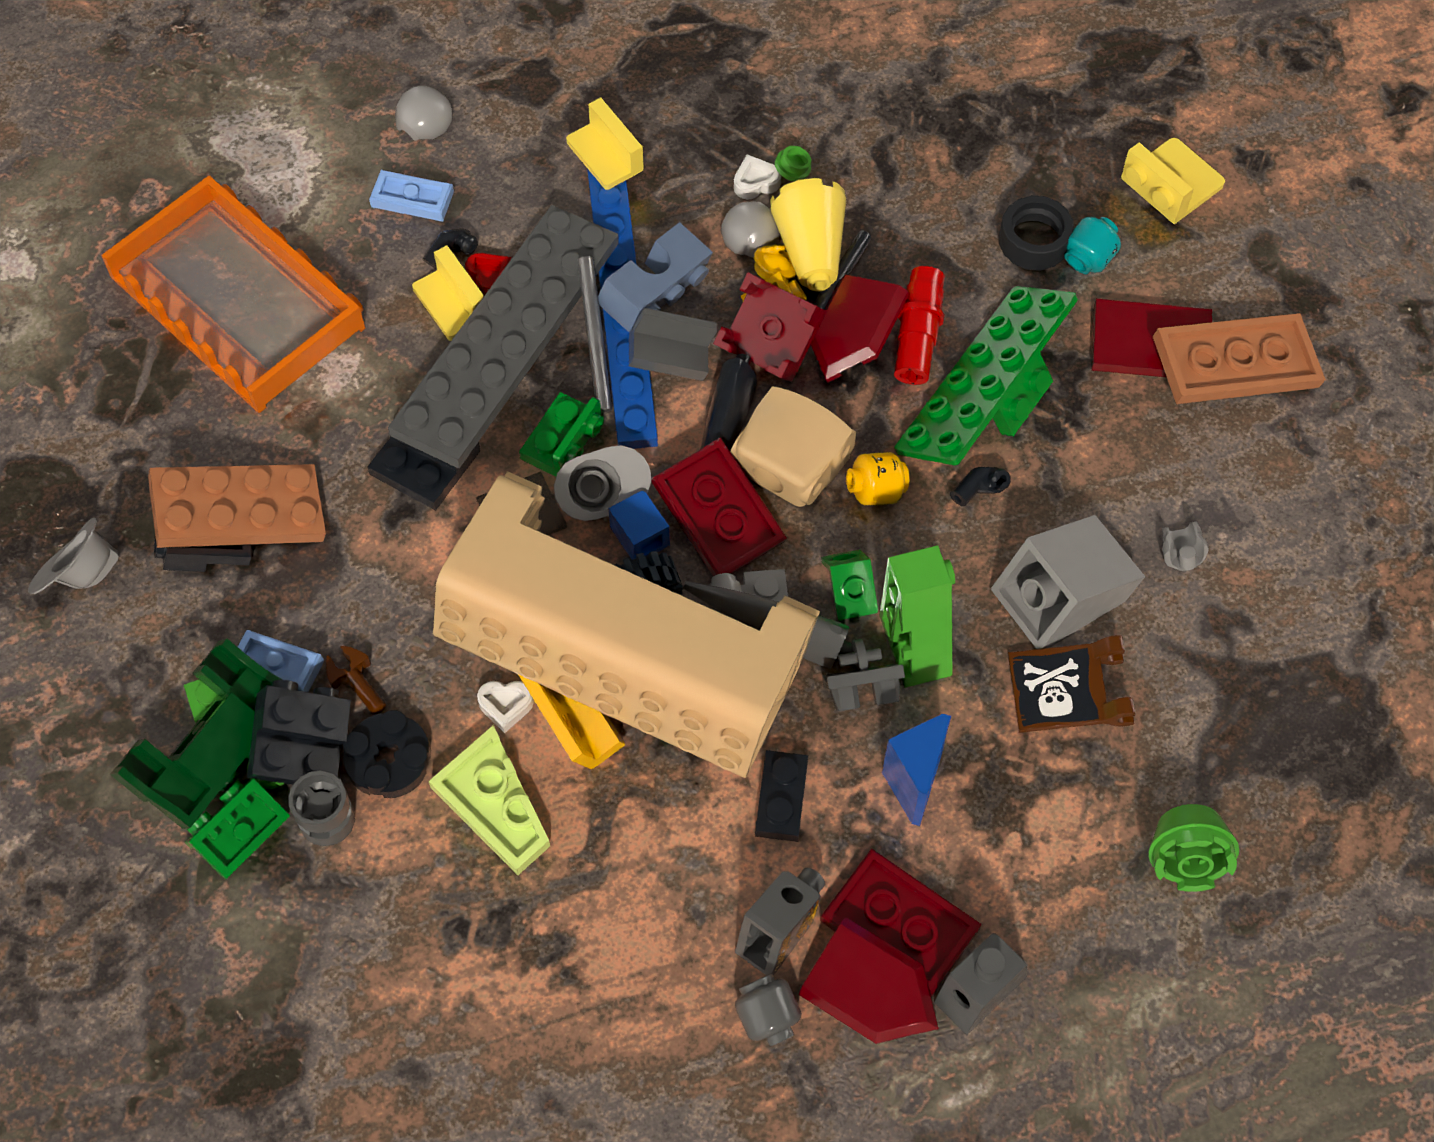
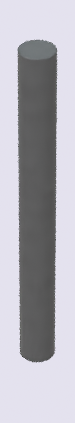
(594, 332)

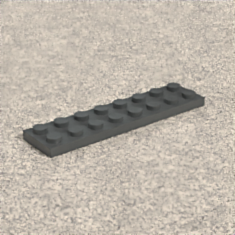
(501, 338)

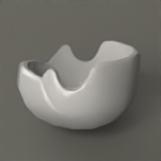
(423, 113)
(749, 228)

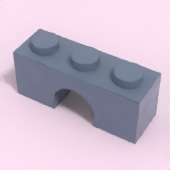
(676, 260)

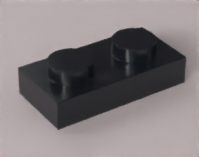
(781, 796)

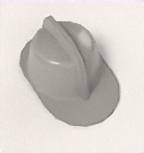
(600, 480)
(79, 563)

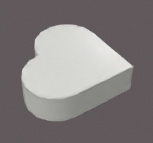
(756, 178)
(504, 703)

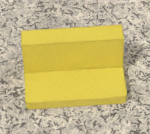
(607, 147)
(448, 293)

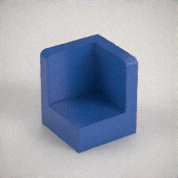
(639, 525)

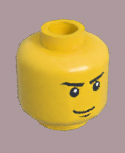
(878, 478)

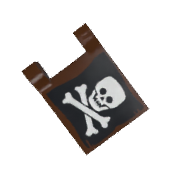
(1067, 686)

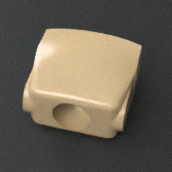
(793, 446)

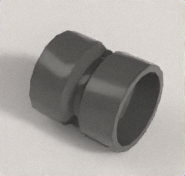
(322, 808)

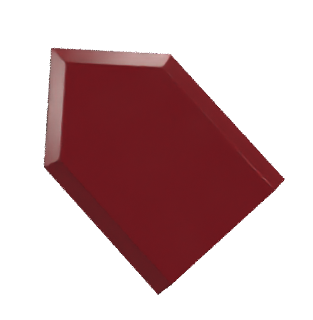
(856, 323)
(870, 986)

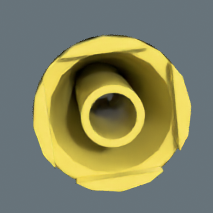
(812, 229)

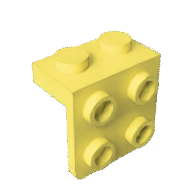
(1171, 178)

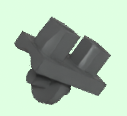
(844, 684)

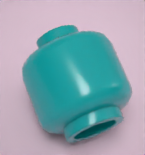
(1092, 245)

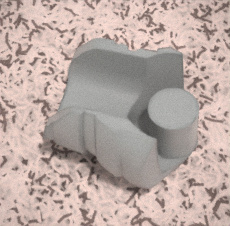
(1184, 547)

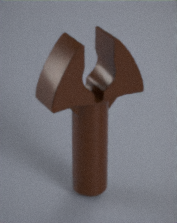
(355, 678)

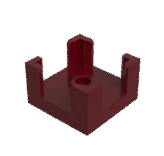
(772, 328)

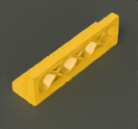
(582, 731)

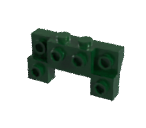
(213, 747)

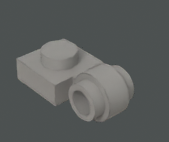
(765, 583)

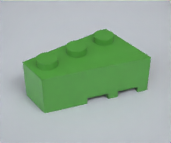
(919, 614)

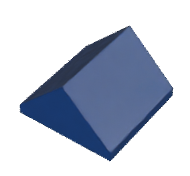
(913, 763)

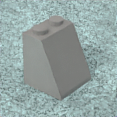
(1066, 580)

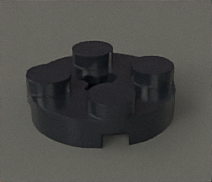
(379, 777)

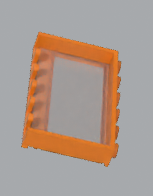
(234, 291)

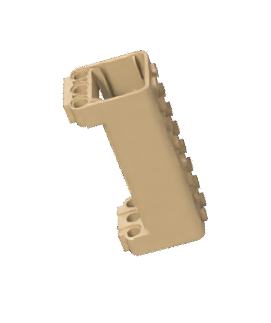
(615, 635)

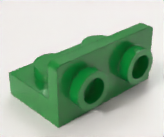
(562, 433)
(236, 827)

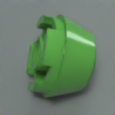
(1193, 847)

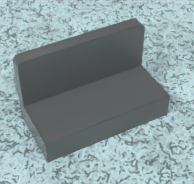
(671, 344)

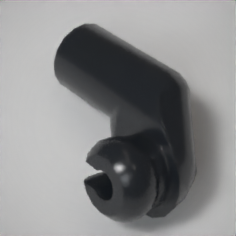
(456, 240)
(980, 481)

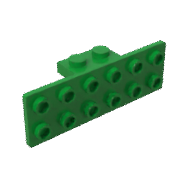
(994, 378)

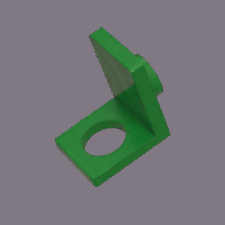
(851, 584)

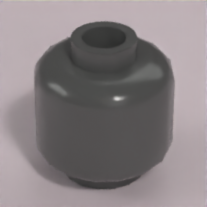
(768, 1010)

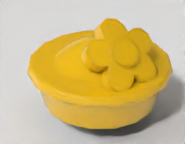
(772, 260)

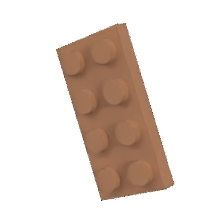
(1238, 358)
(235, 505)

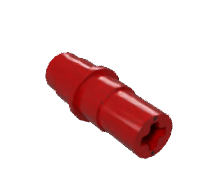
(919, 325)

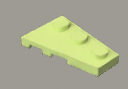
(492, 802)

